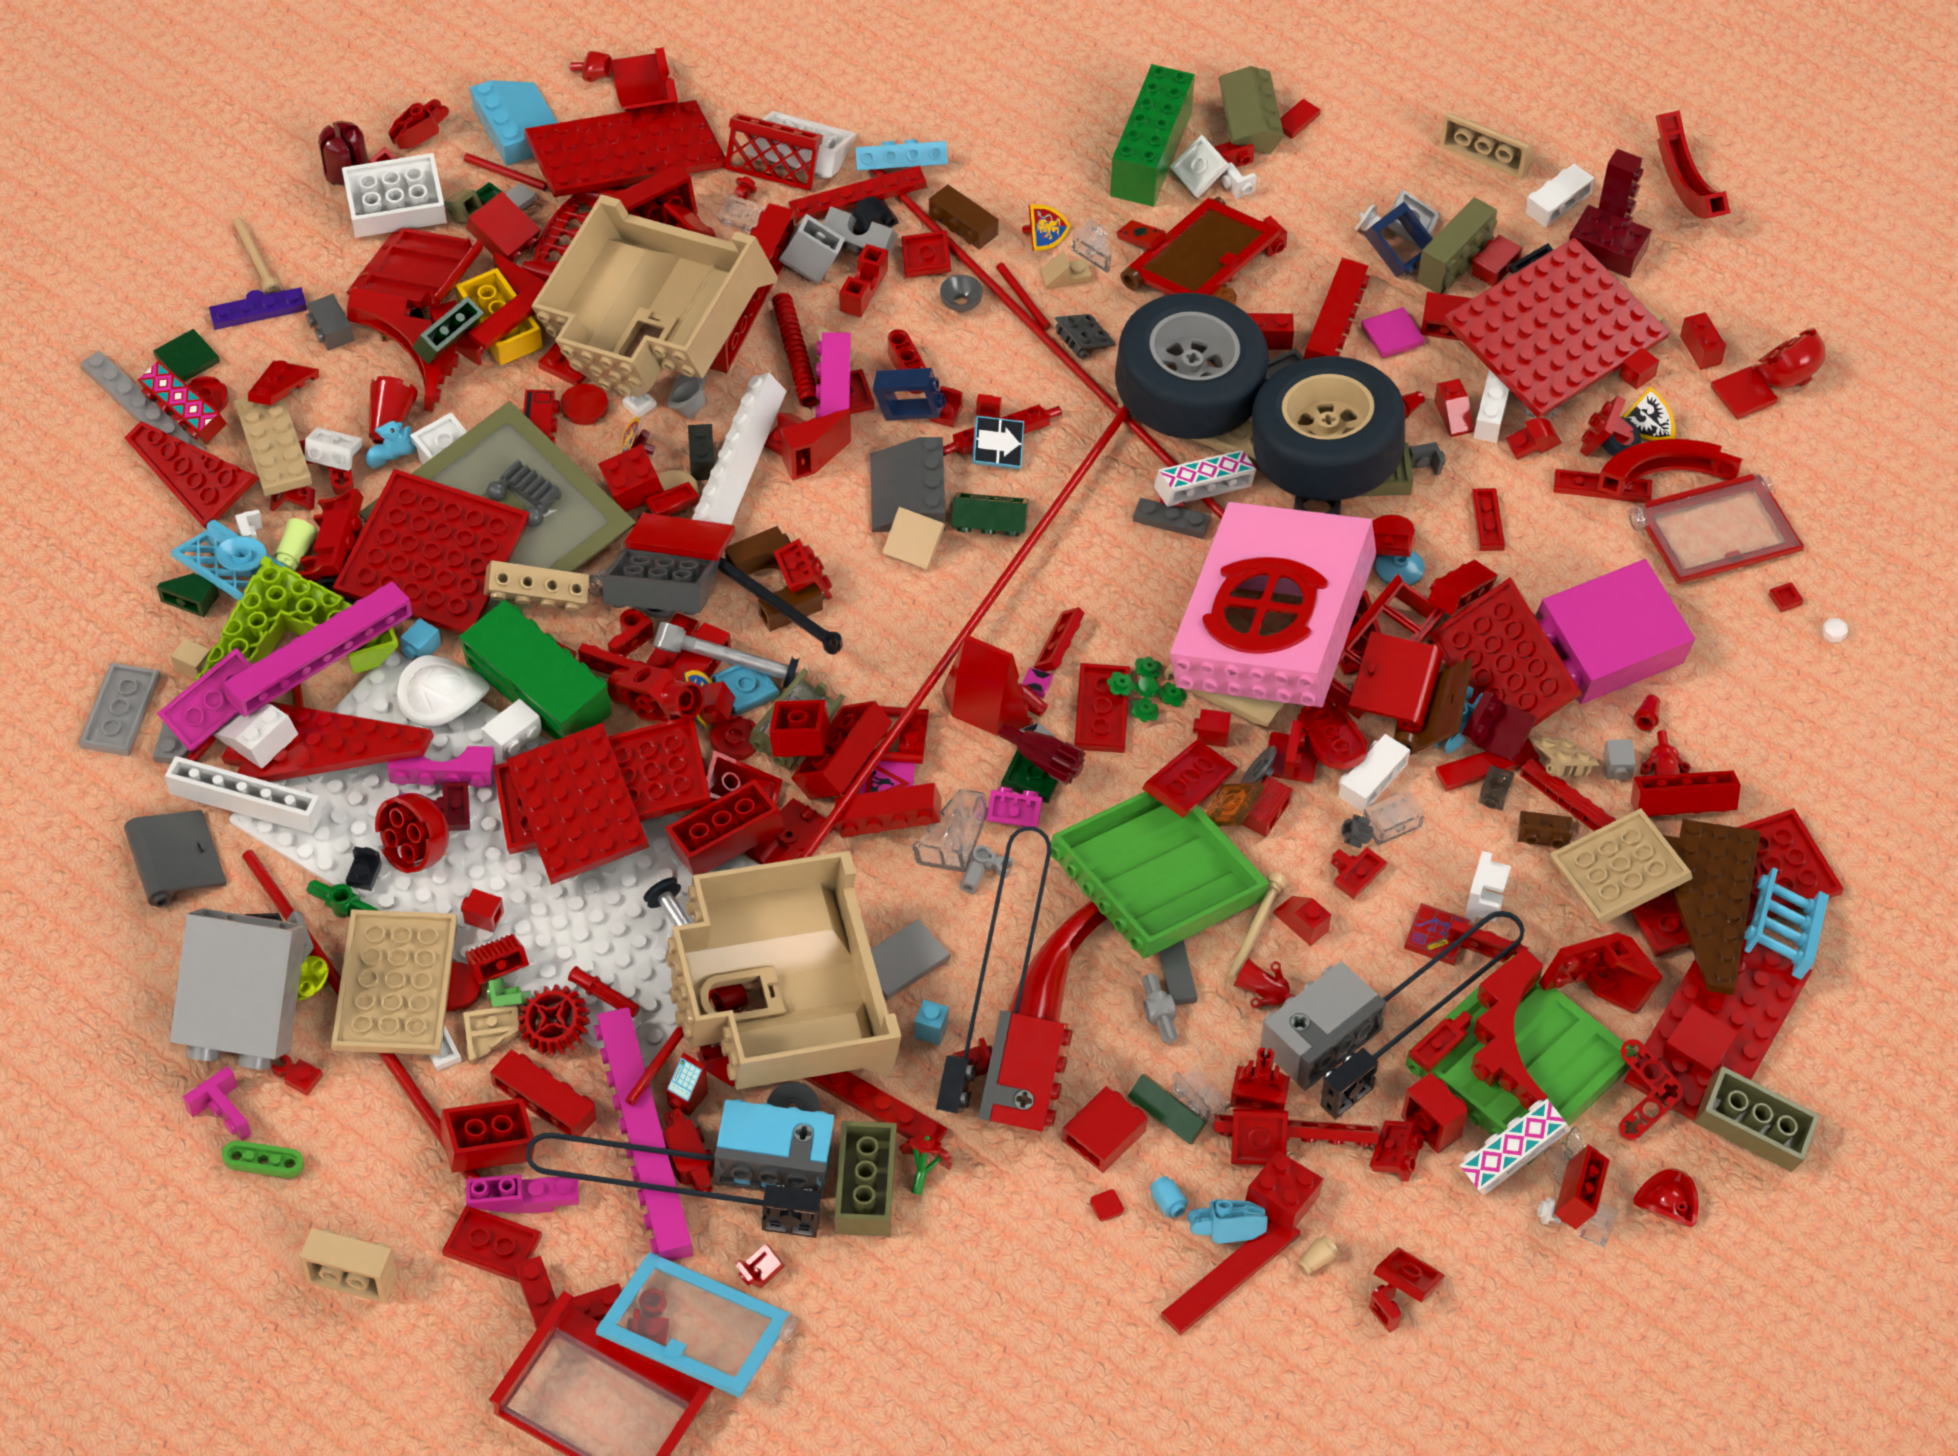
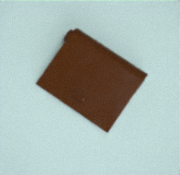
(1444, 710)

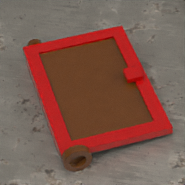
(1201, 251)

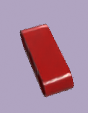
(903, 352)

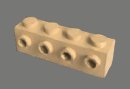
(536, 585)

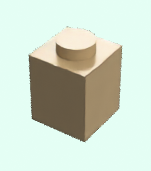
(189, 658)

